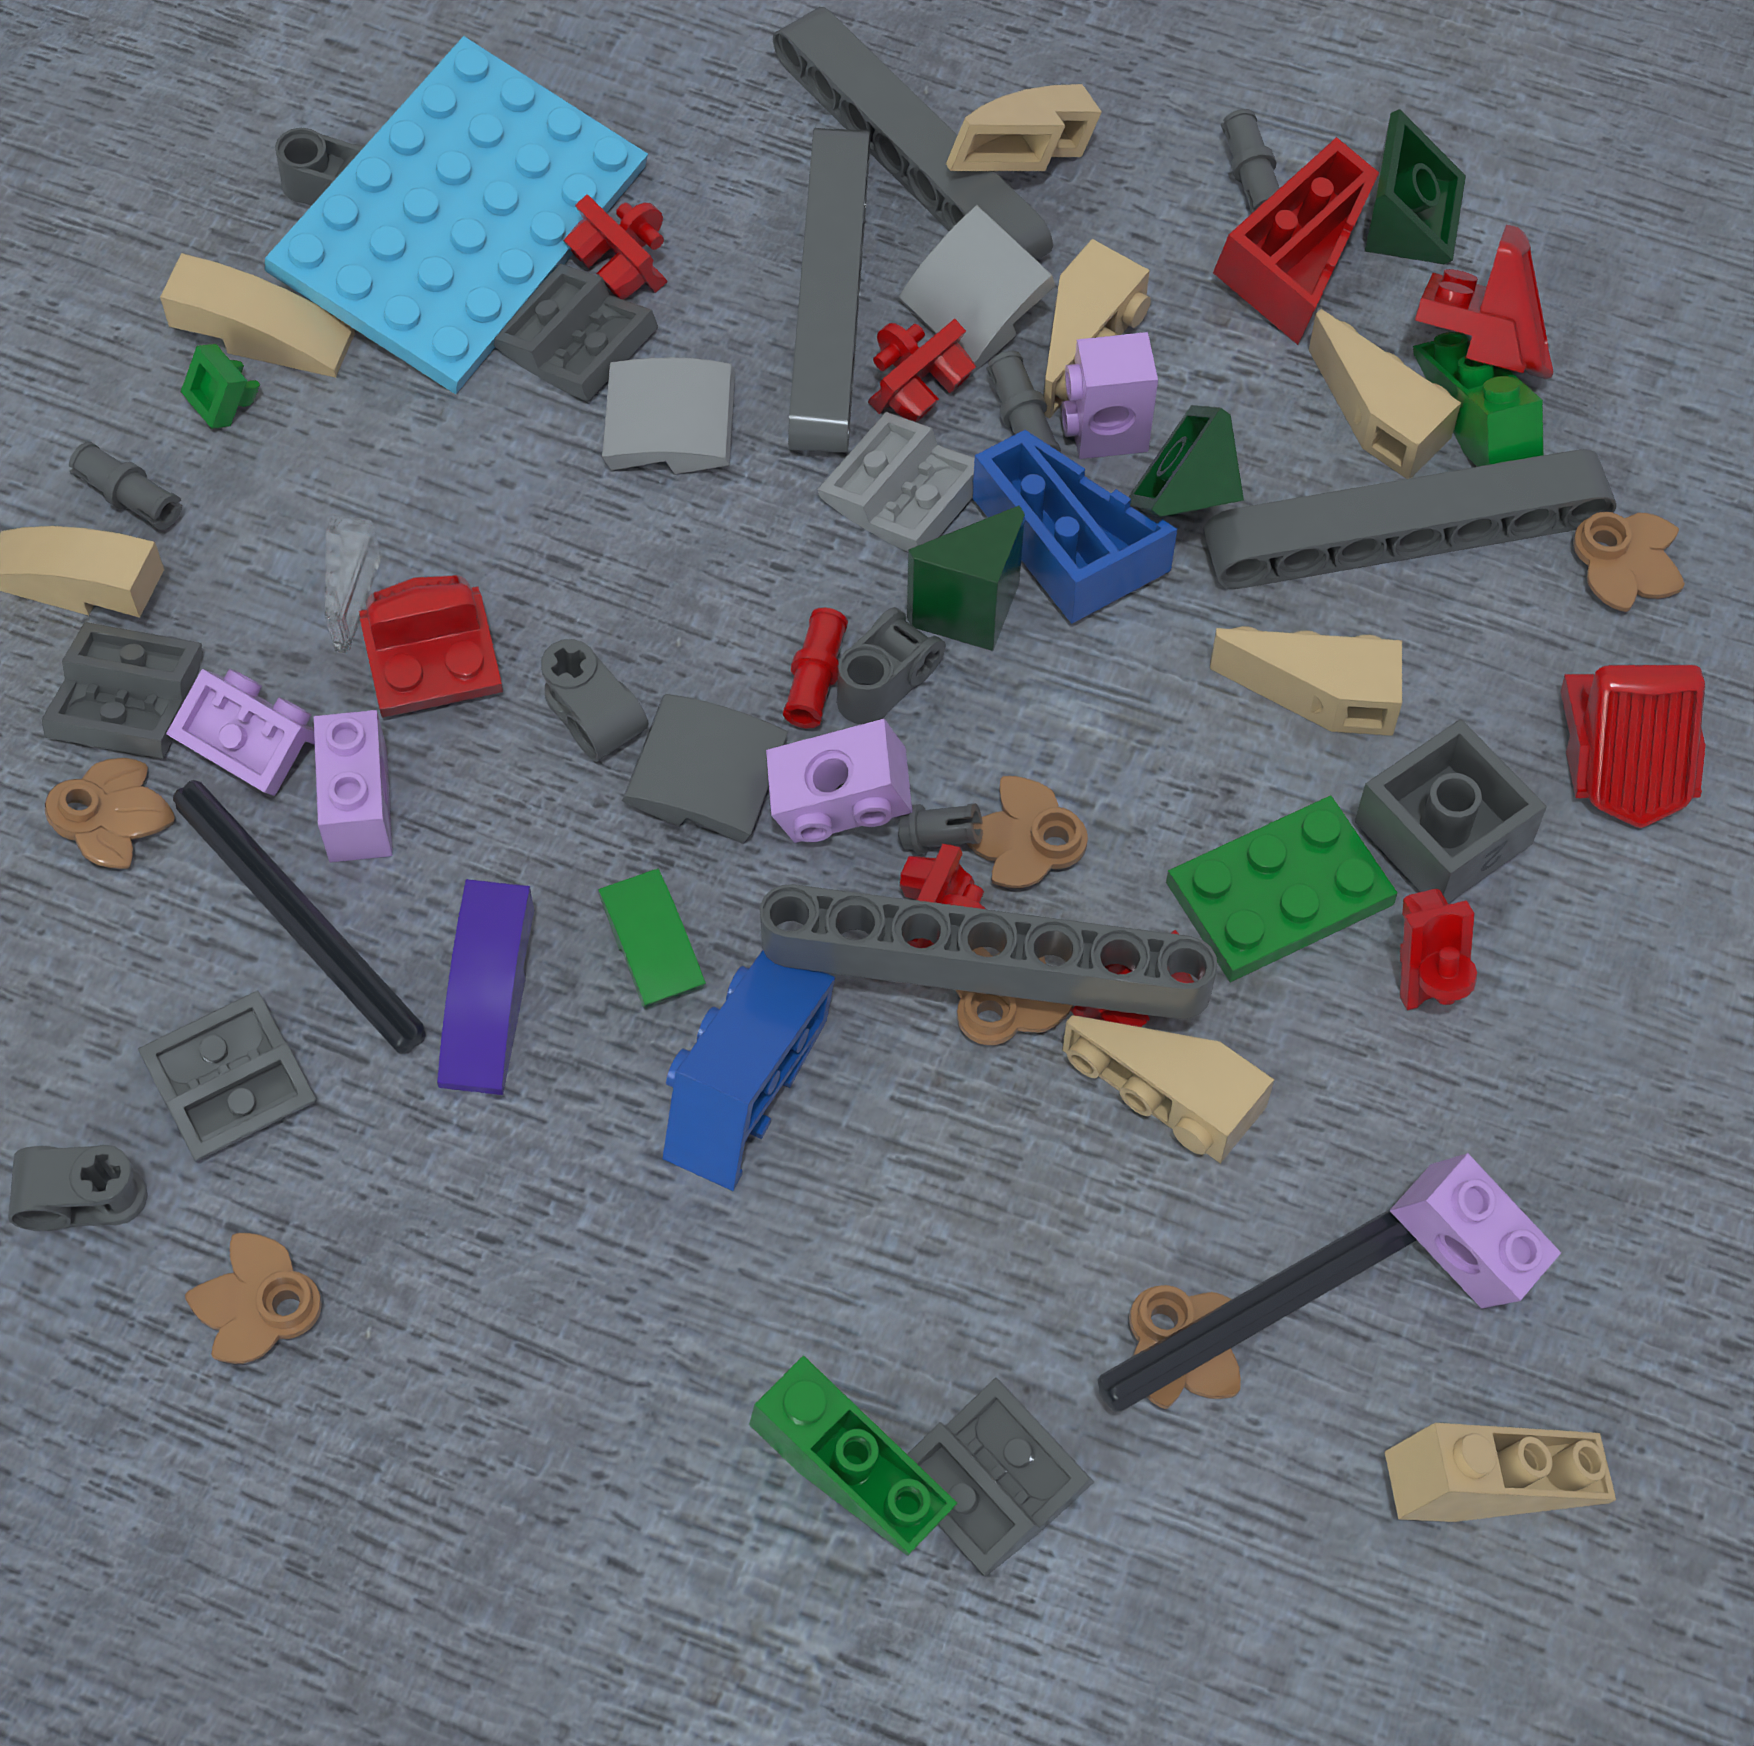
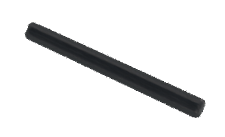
(300, 917)
(1252, 1311)

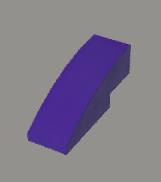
(485, 986)

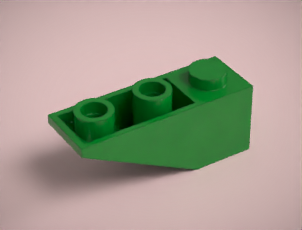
(1497, 412)
(849, 1456)

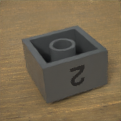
(1450, 812)

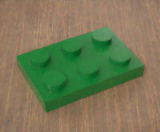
(1281, 888)

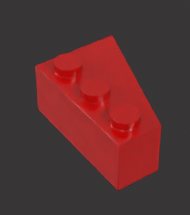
(1295, 238)

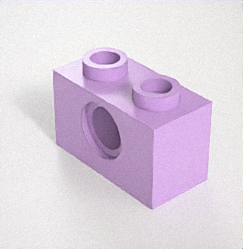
(1110, 395)
(808, 771)
(352, 786)
(1475, 1231)

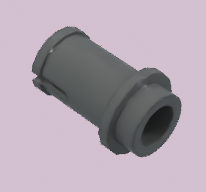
(939, 826)

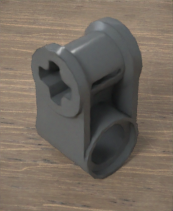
(311, 162)
(892, 660)
(590, 699)
(73, 1188)

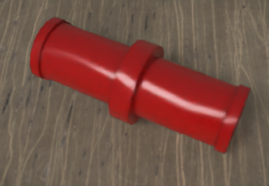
(815, 668)

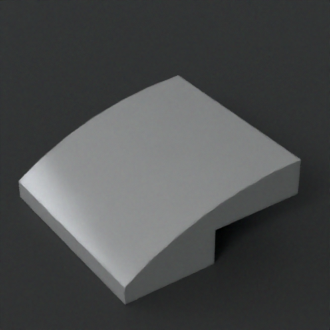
(978, 280)
(669, 413)
(900, 483)

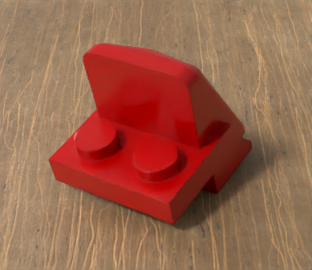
(1501, 316)
(428, 644)
(1636, 739)

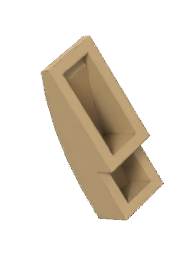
(1026, 130)
(254, 317)
(79, 568)

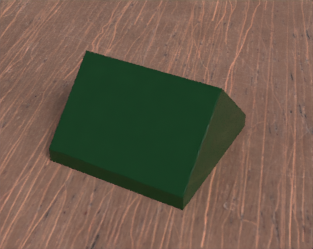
(1415, 197)
(1193, 467)
(967, 579)

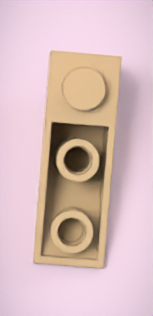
(1095, 298)
(1386, 403)
(1324, 678)
(1182, 1080)
(1496, 1472)

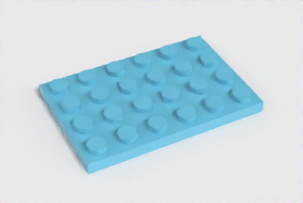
(454, 213)

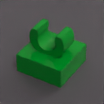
(217, 386)

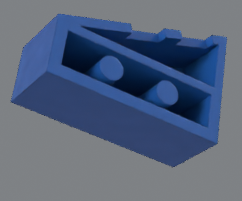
(1076, 535)
(741, 1065)

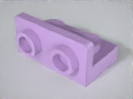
(241, 730)

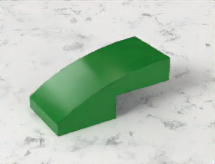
(651, 937)

